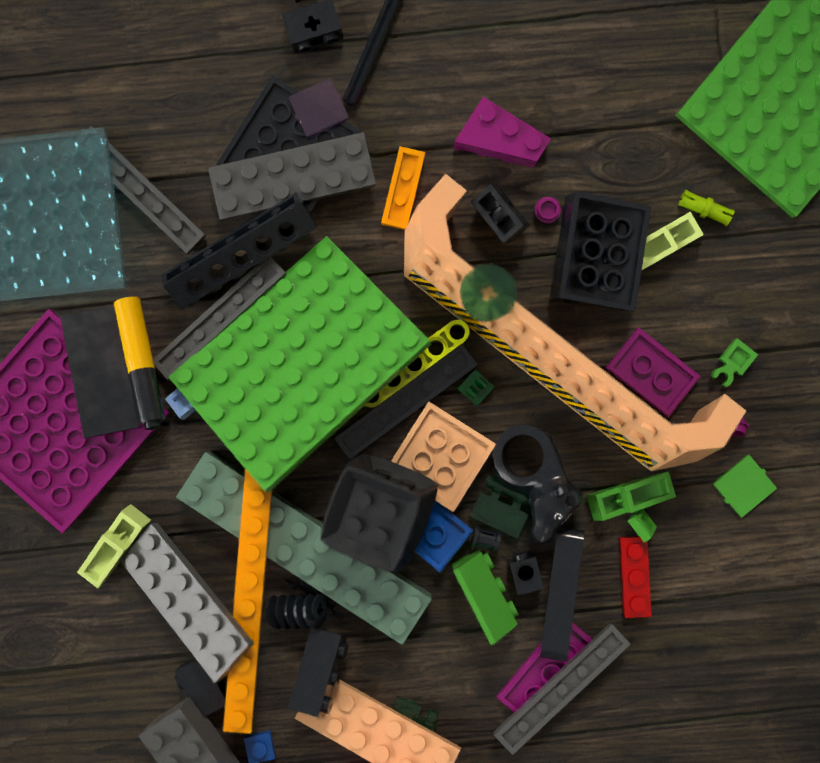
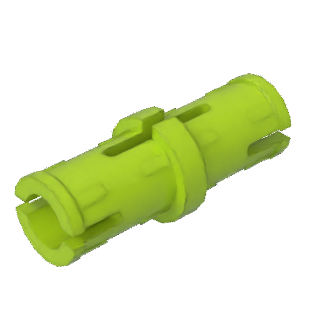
(706, 207)

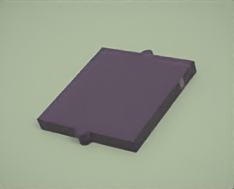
(318, 107)

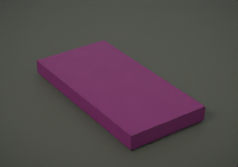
(538, 671)

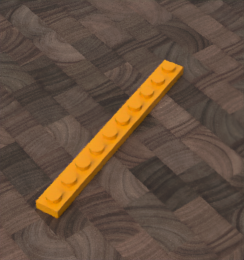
(248, 604)

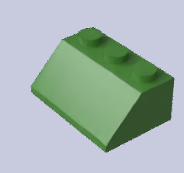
(485, 595)

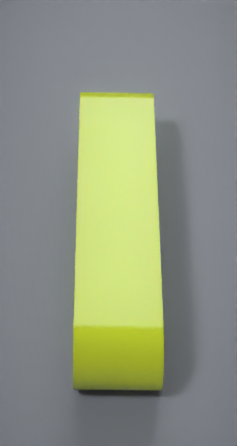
(448, 343)

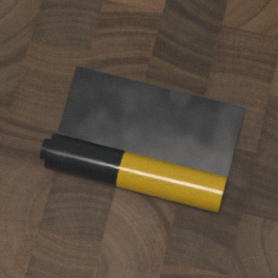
(113, 369)

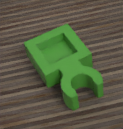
(735, 359)

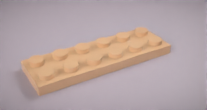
(378, 730)

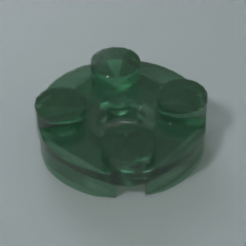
(502, 286)

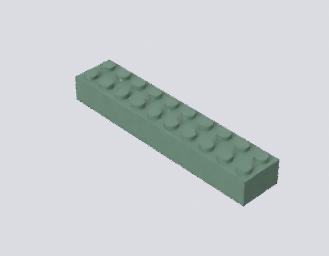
(294, 542)

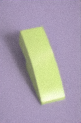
(670, 239)
(113, 545)

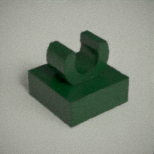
(475, 387)

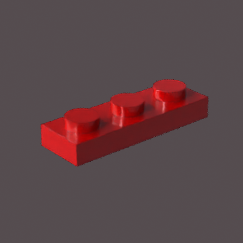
(635, 577)

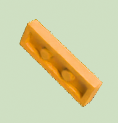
(403, 188)

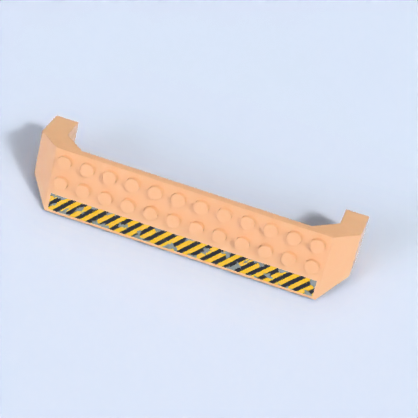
(551, 359)

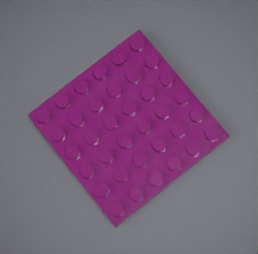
(43, 434)

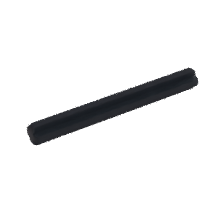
(370, 52)

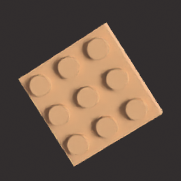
(445, 453)

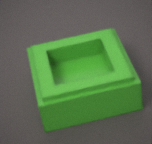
(642, 524)

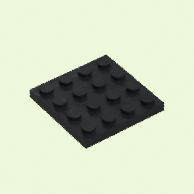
(273, 128)

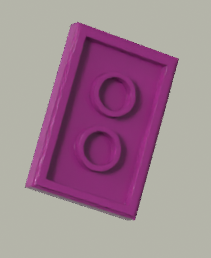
(652, 372)

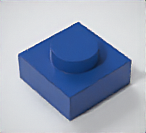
(260, 747)

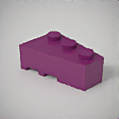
(501, 135)

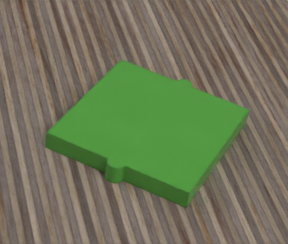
(744, 486)

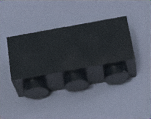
(318, 673)

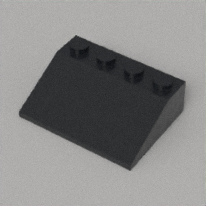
(600, 252)

